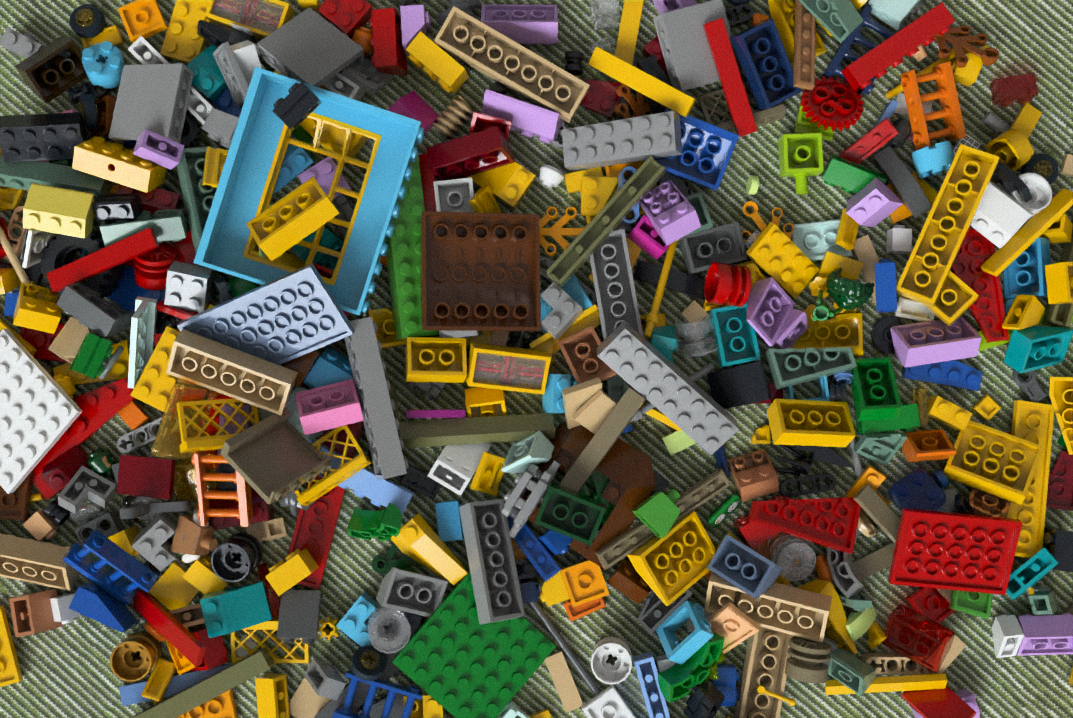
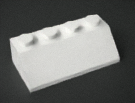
(999, 216)

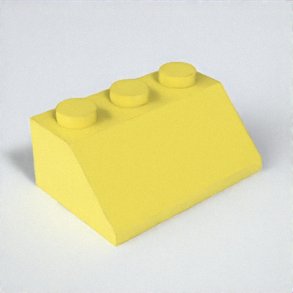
(58, 210)

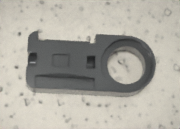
(1030, 386)

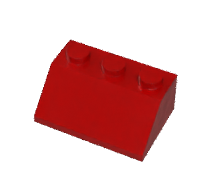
(387, 42)

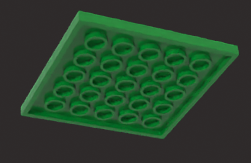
(471, 665)

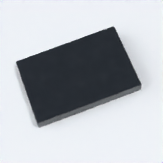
(739, 385)

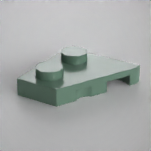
(880, 446)
(857, 602)

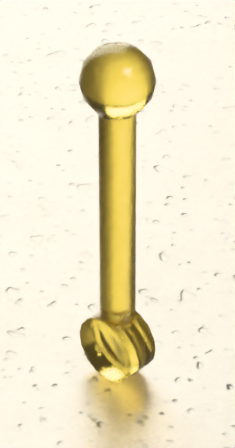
(555, 342)

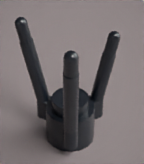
(519, 341)
(800, 464)

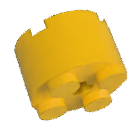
(1012, 149)

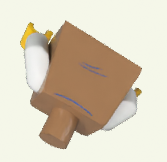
(193, 538)

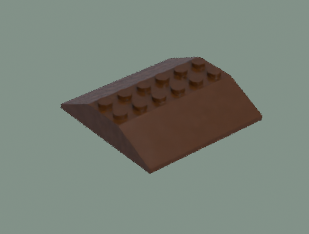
(480, 271)

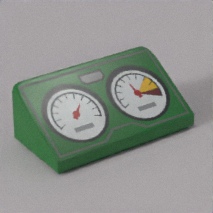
(724, 510)

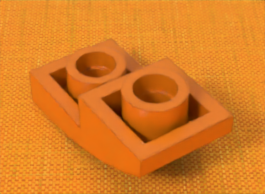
(133, 415)

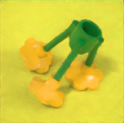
(821, 310)

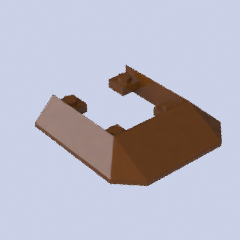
(629, 485)

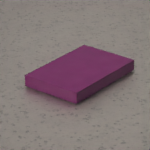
(450, 413)

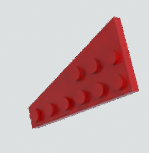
(97, 409)

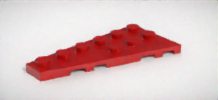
(989, 306)
(821, 520)

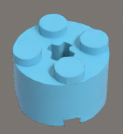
(103, 64)
(933, 159)

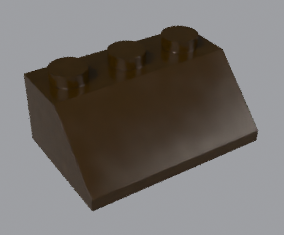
(53, 68)

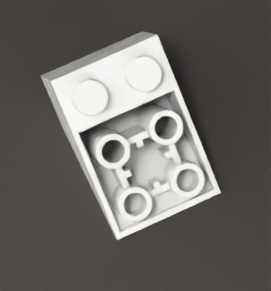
(457, 465)

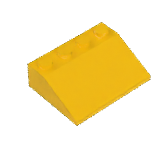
(994, 462)
(677, 560)

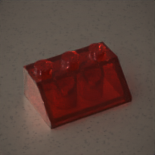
(918, 637)

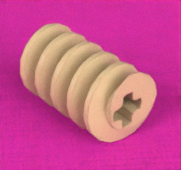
(454, 116)

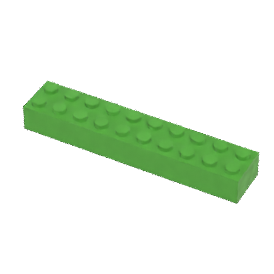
(404, 261)

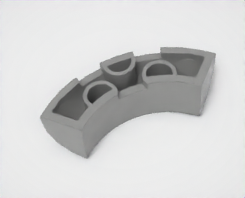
(843, 572)

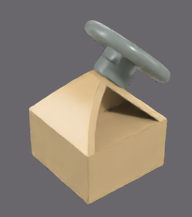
(70, 339)

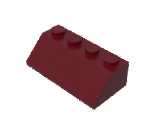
(470, 154)

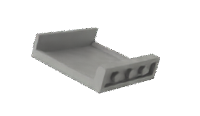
(686, 44)
(309, 49)
(153, 100)

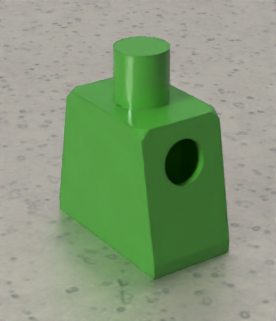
(659, 512)

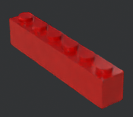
(898, 46)

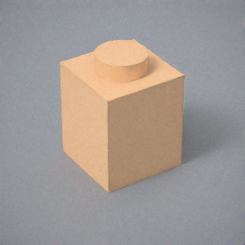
(41, 526)

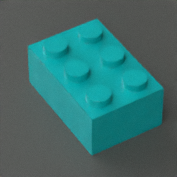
(734, 336)

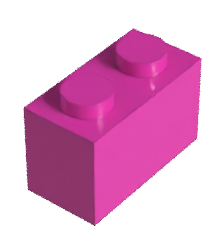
(647, 238)

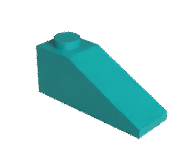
(1030, 573)

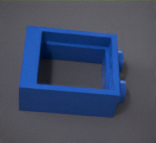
(885, 286)

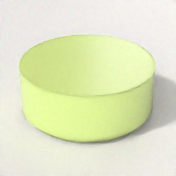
(752, 185)

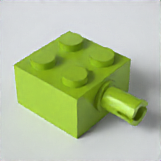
(800, 157)

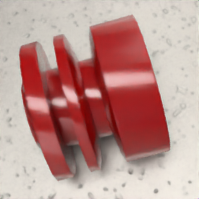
(152, 267)
(727, 284)

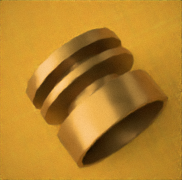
(125, 659)

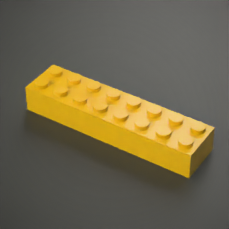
(947, 225)

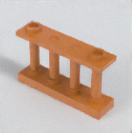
(949, 104)
(242, 494)

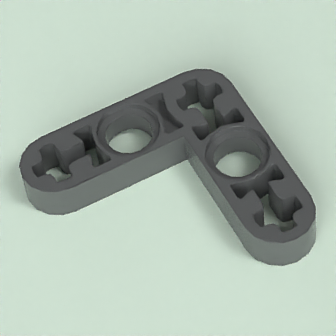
(139, 509)

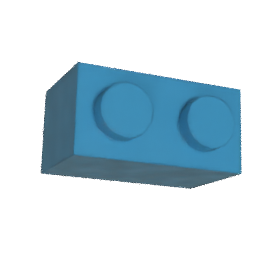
(449, 520)

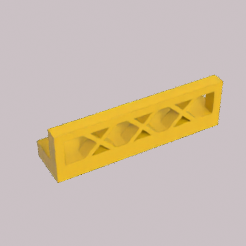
(589, 318)

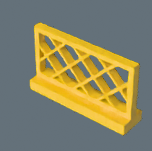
(211, 442)
(338, 475)
(266, 626)

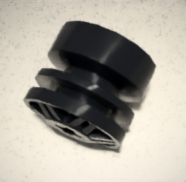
(232, 565)

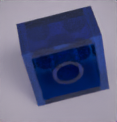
(917, 492)

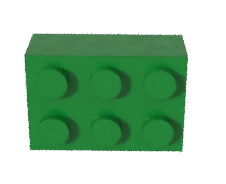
(875, 390)

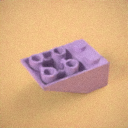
(670, 212)

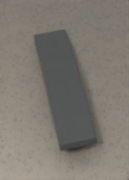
(902, 181)

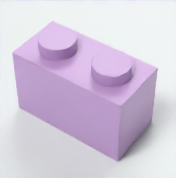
(158, 149)

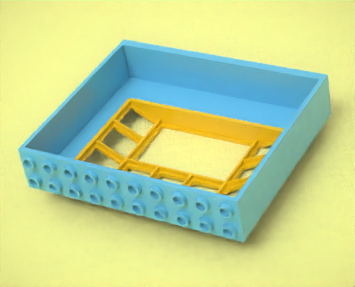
(252, 175)

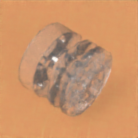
(696, 337)
(792, 555)
(392, 639)

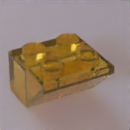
(185, 480)

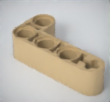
(898, 666)

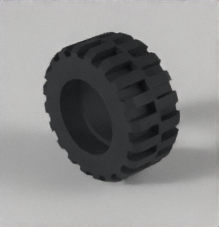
(62, 252)

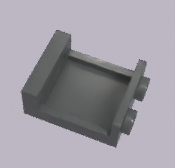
(299, 616)

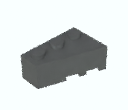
(94, 312)
(656, 612)

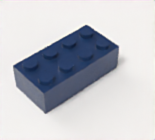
(765, 64)

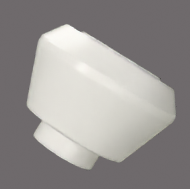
(550, 176)

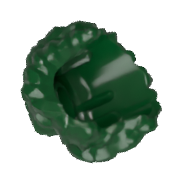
(847, 292)

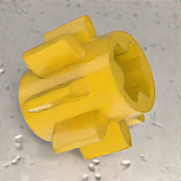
(325, 631)

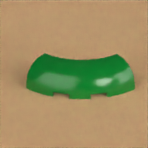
(377, 524)
(681, 678)

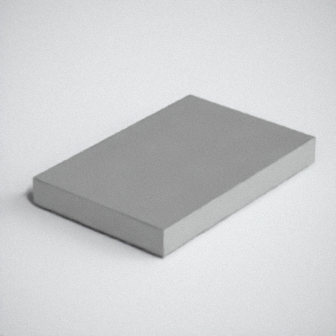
(231, 72)

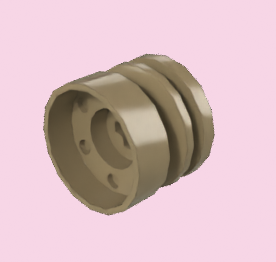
(808, 660)

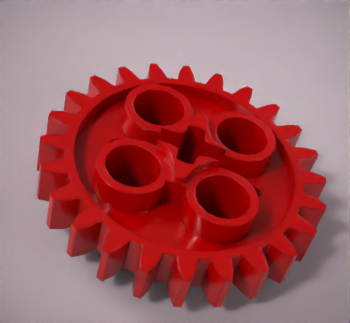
(832, 104)

